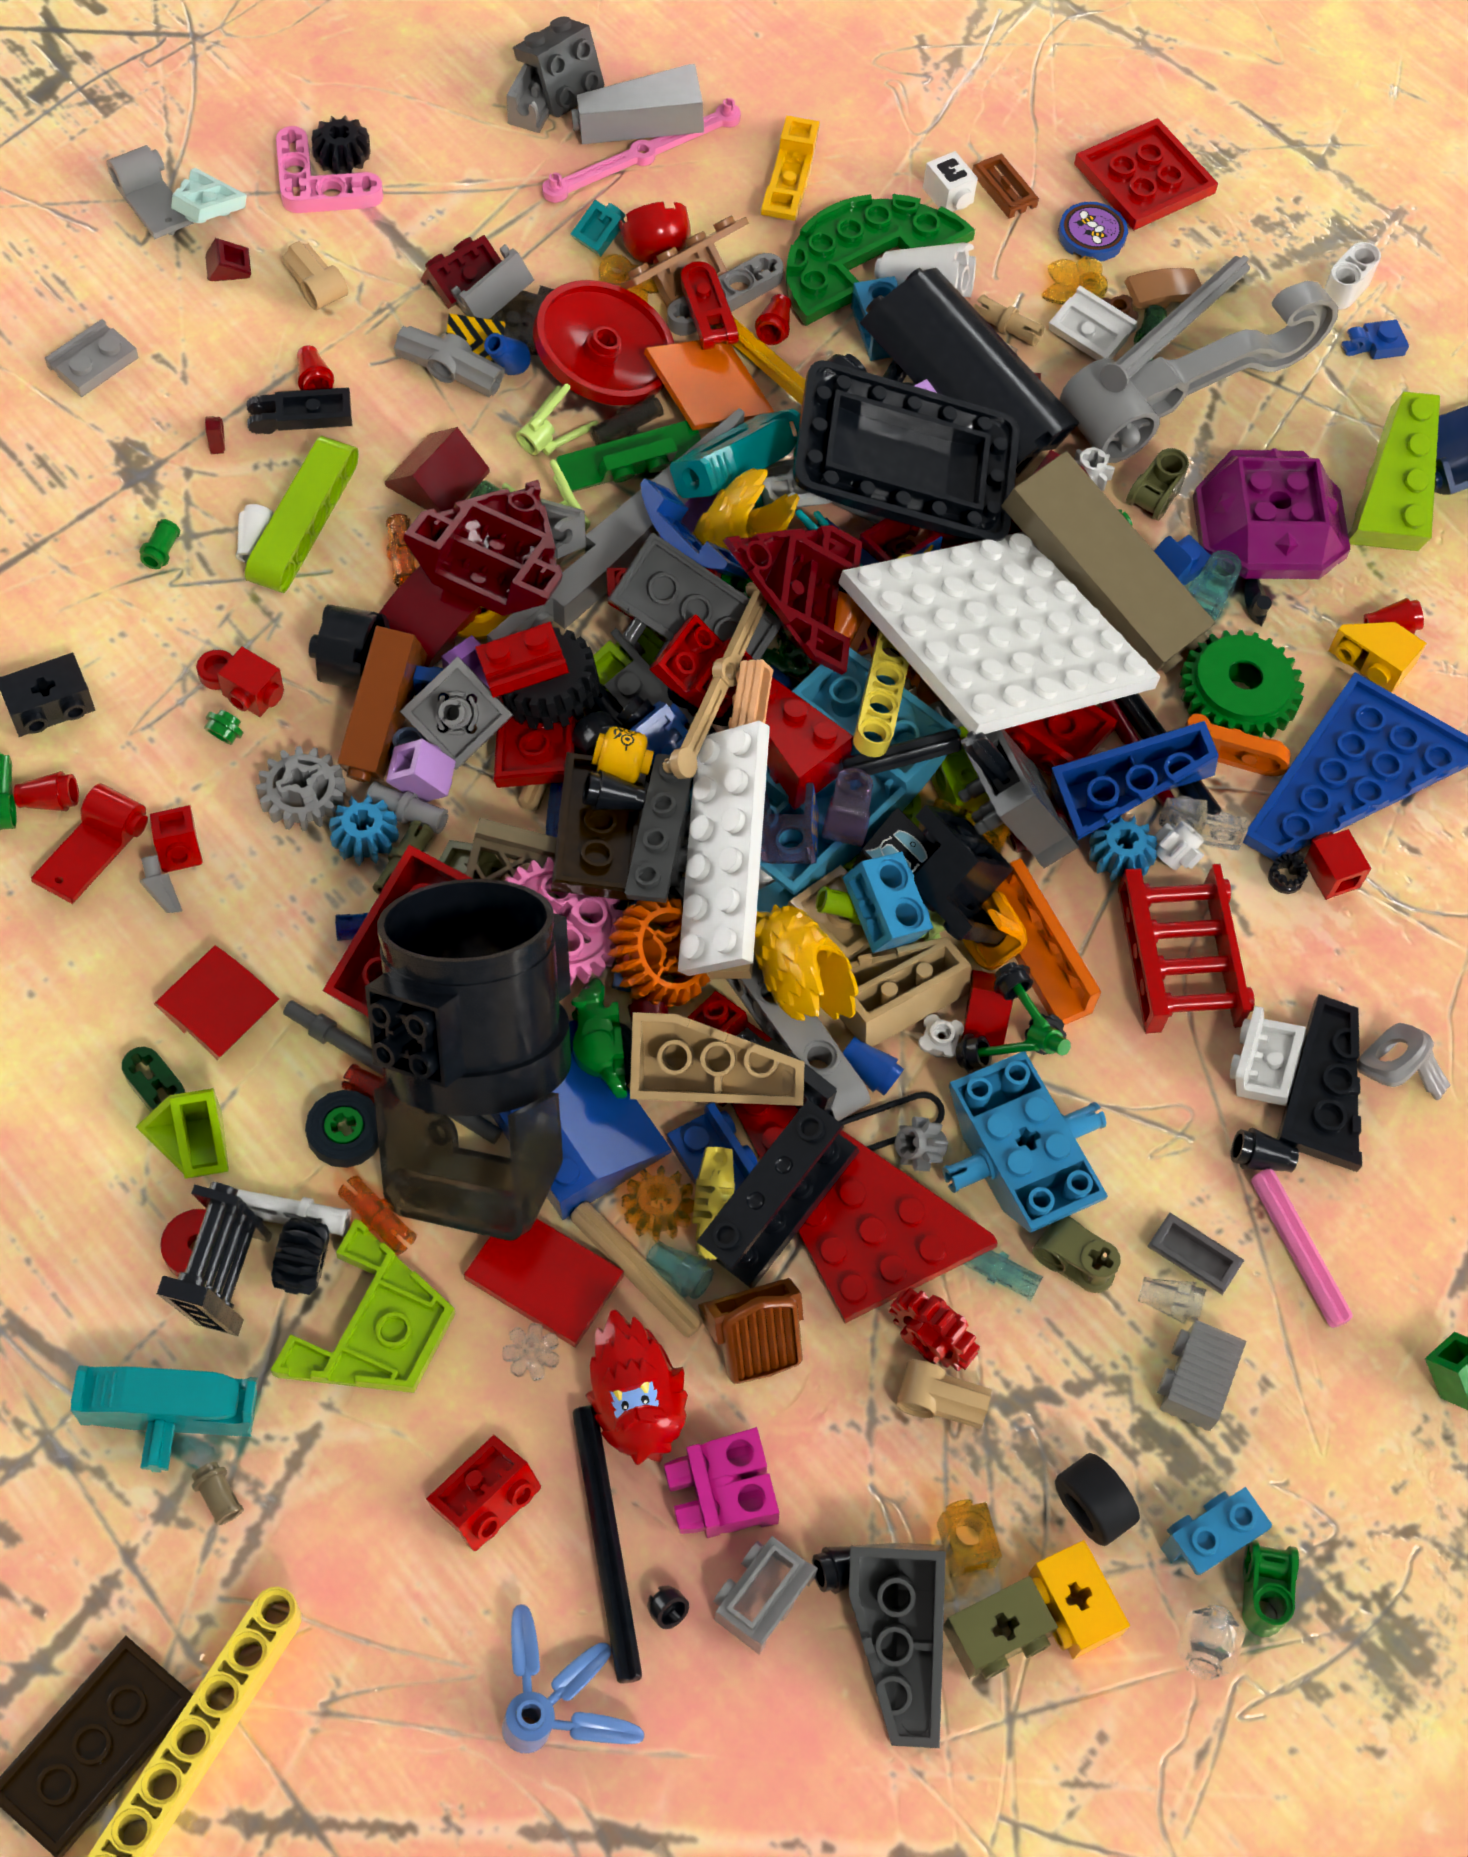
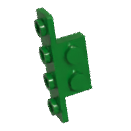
(627, 456)

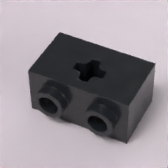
(46, 695)

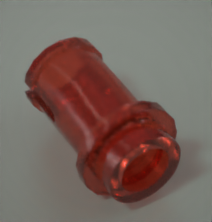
(362, 1081)

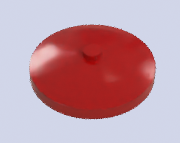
(597, 340)

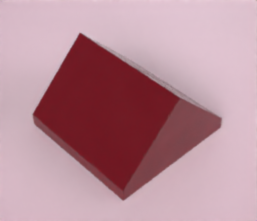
(439, 471)

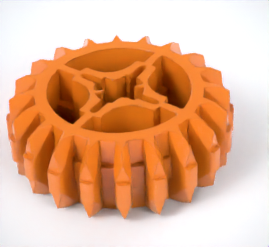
(647, 953)

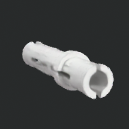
(281, 1209)

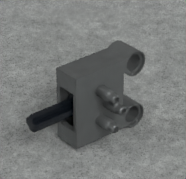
(1015, 797)

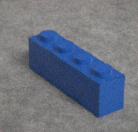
(1117, 780)

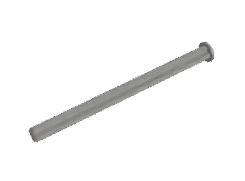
(1116, 375)

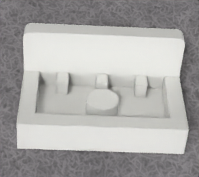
(1267, 1059)

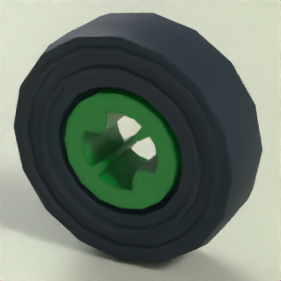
(335, 1147)

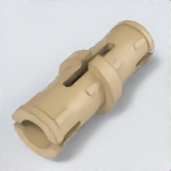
(1009, 320)

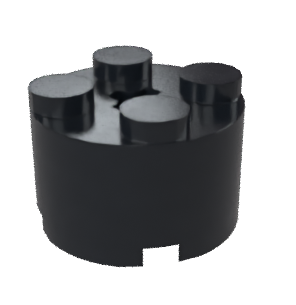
(344, 644)

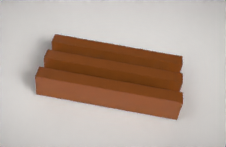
(999, 186)

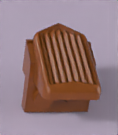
(757, 1330)

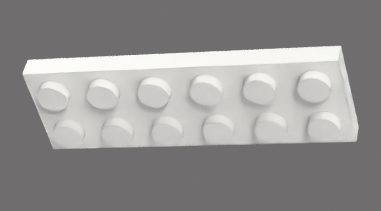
(724, 850)

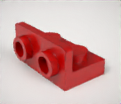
(485, 1492)

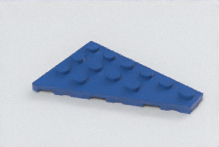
(1354, 764)

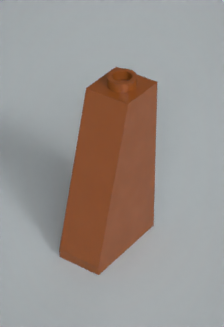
(381, 695)

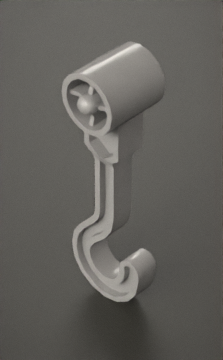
(1130, 418)

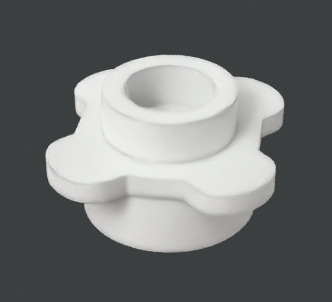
(933, 1044)

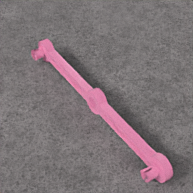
(557, 188)

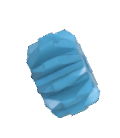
(363, 830)
(1122, 846)

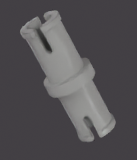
(408, 807)

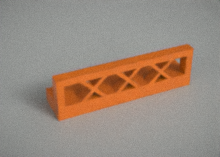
(1054, 963)

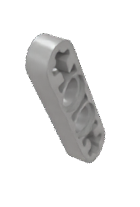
(744, 273)

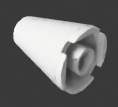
(949, 259)

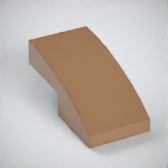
(1162, 286)

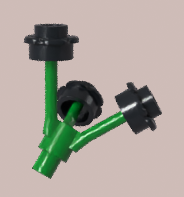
(1043, 1035)

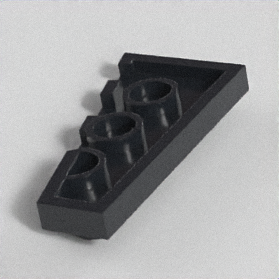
(1325, 1090)

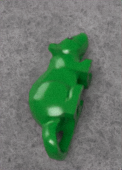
(599, 1038)

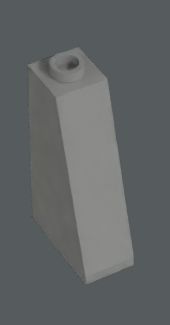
(642, 108)

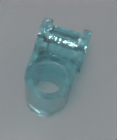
(1214, 589)

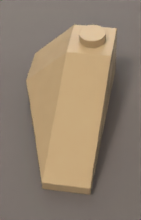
(698, 1063)

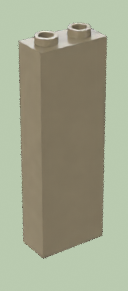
(1108, 562)

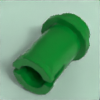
(155, 552)

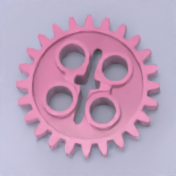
(585, 957)

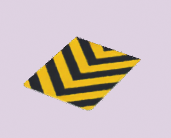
(474, 331)

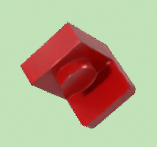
(175, 839)

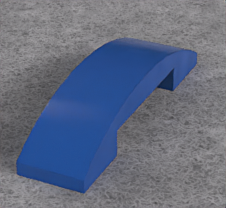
(666, 515)

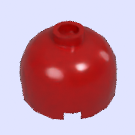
(654, 230)

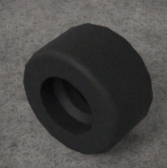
(1097, 1499)

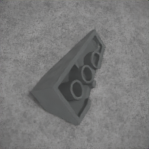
(901, 1620)

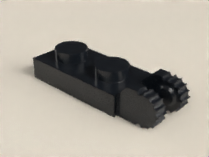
(300, 410)

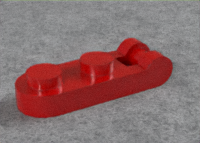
(708, 305)

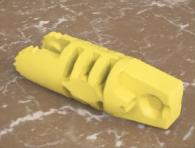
(712, 1190)

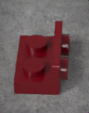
(461, 268)

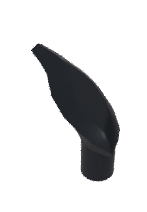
(1256, 601)

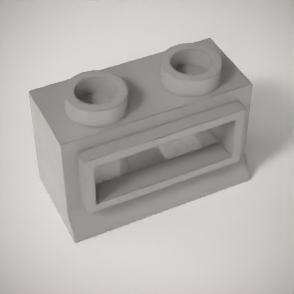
(763, 1593)

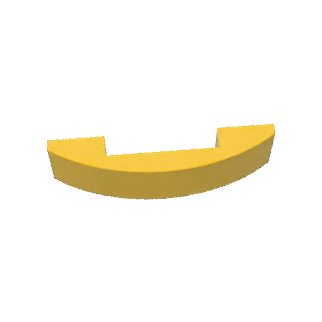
(791, 168)

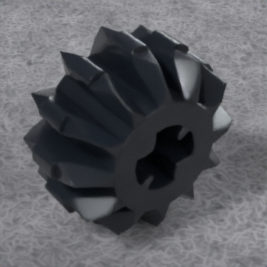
(340, 144)
(300, 1256)

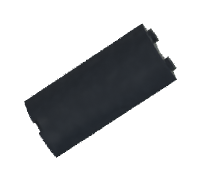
(946, 341)

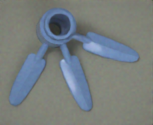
(566, 1685)

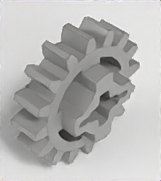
(298, 787)

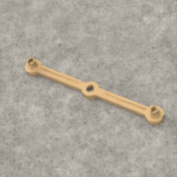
(684, 759)

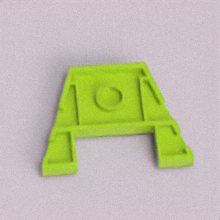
(389, 1333)

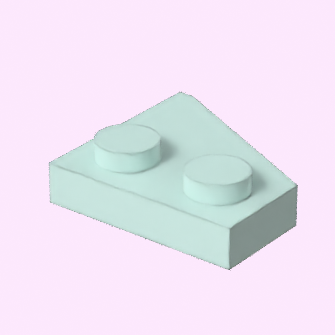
(206, 197)

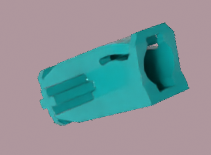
(744, 447)
(163, 1404)

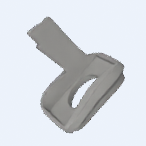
(1417, 1057)

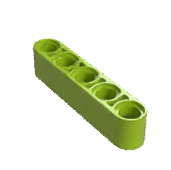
(301, 514)

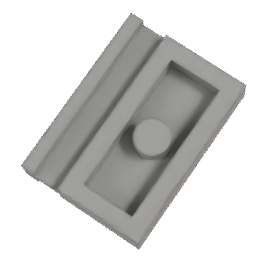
(91, 358)

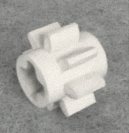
(1095, 464)
(1179, 845)

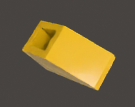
(1378, 651)

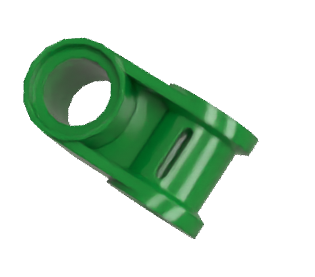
(1271, 1578)

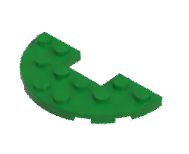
(853, 234)

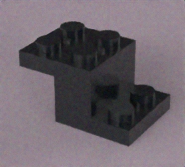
(960, 875)

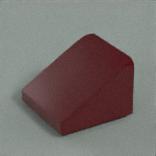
(227, 261)

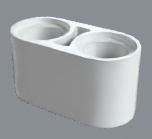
(1352, 274)

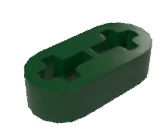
(161, 1073)

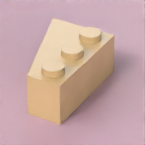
(905, 987)

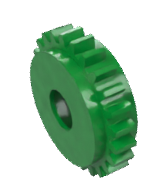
(1249, 660)

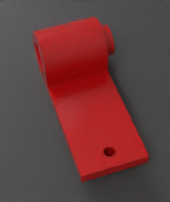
(105, 829)

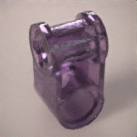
(849, 808)

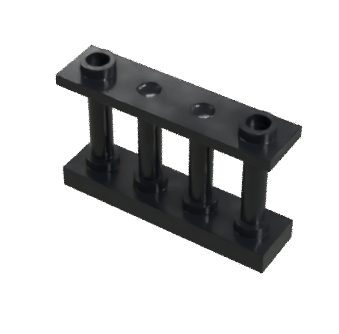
(779, 1194)
(216, 1260)

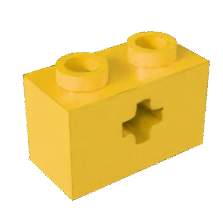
(1078, 1575)

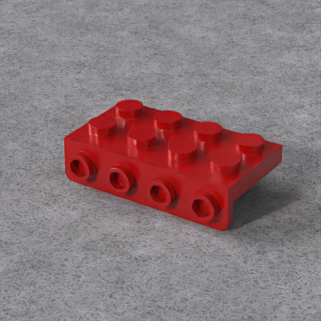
(1063, 736)

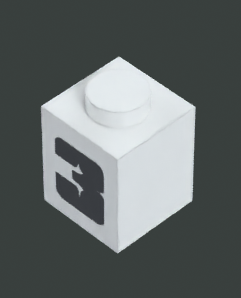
(950, 182)

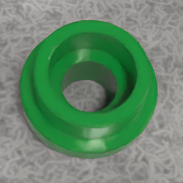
(223, 726)

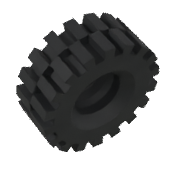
(563, 695)

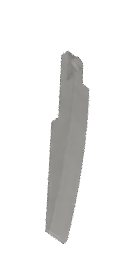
(608, 545)

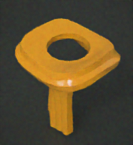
(1007, 922)

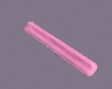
(1301, 1248)

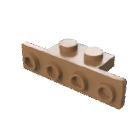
(671, 262)

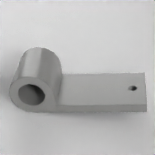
(141, 185)

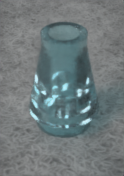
(682, 1270)

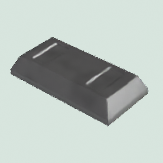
(1196, 1253)

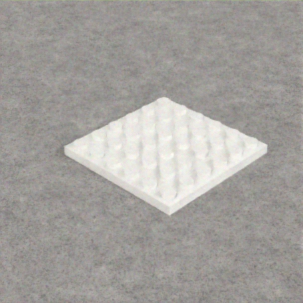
(998, 632)

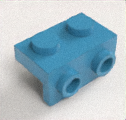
(1218, 1533)

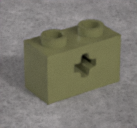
(1015, 1606)

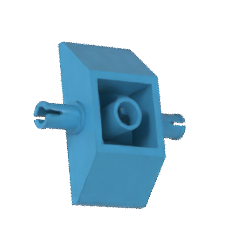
(1023, 1144)

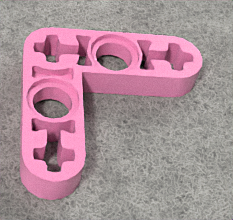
(313, 187)

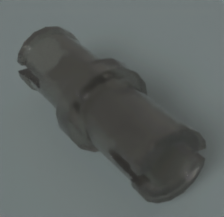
(627, 420)

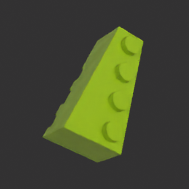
(1401, 482)

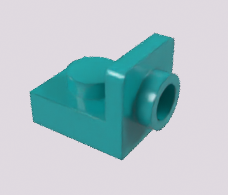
(598, 227)

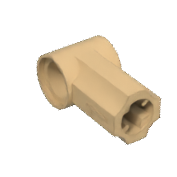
(318, 281)
(931, 1392)

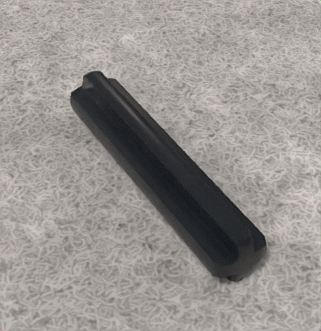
(907, 752)

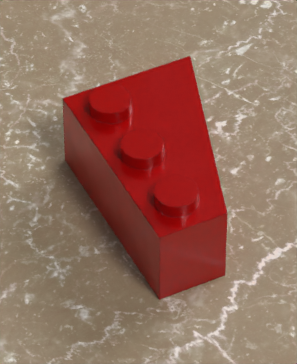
(802, 744)

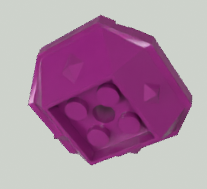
(1273, 514)

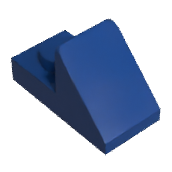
(1183, 557)

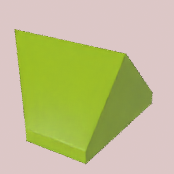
(189, 1132)

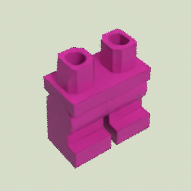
(728, 1484)

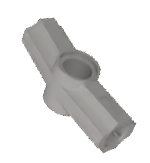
(449, 359)

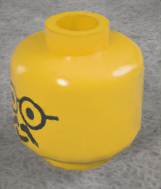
(623, 754)

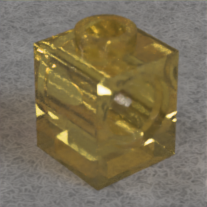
(962, 1557)

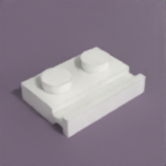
(1092, 325)

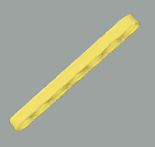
(878, 692)

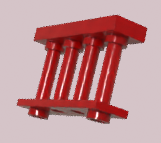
(1152, 969)

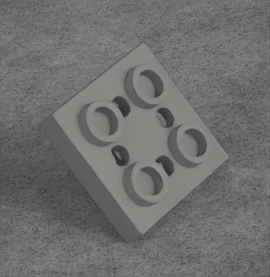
(428, 712)

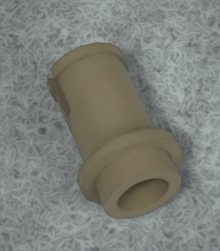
(217, 1492)

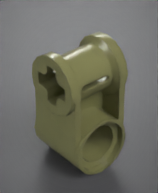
(1160, 482)
(1074, 1252)

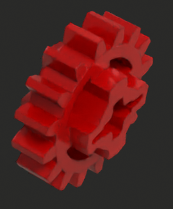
(934, 1329)

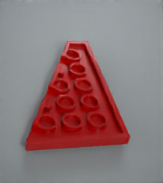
(874, 1225)

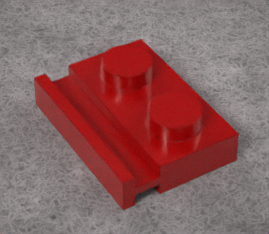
(521, 659)

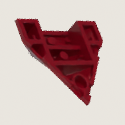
(490, 549)
(800, 582)

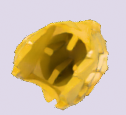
(733, 513)
(803, 965)

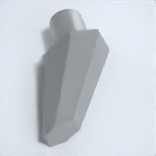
(159, 885)

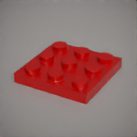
(1145, 173)

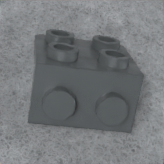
(564, 62)

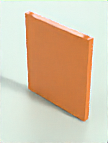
(707, 382)

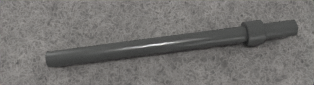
(326, 1030)

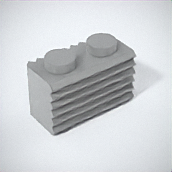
(1201, 1375)

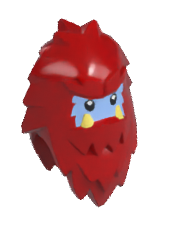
(635, 1390)

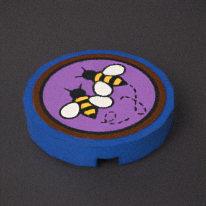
(1093, 230)

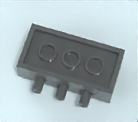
(669, 587)

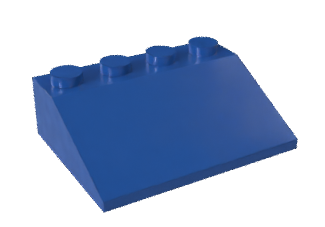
(601, 1139)

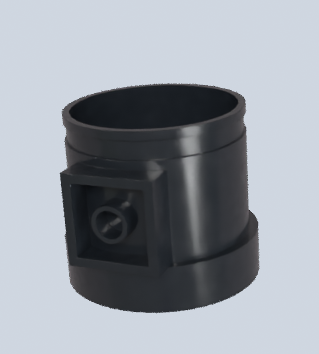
(471, 997)

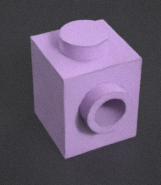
(421, 770)

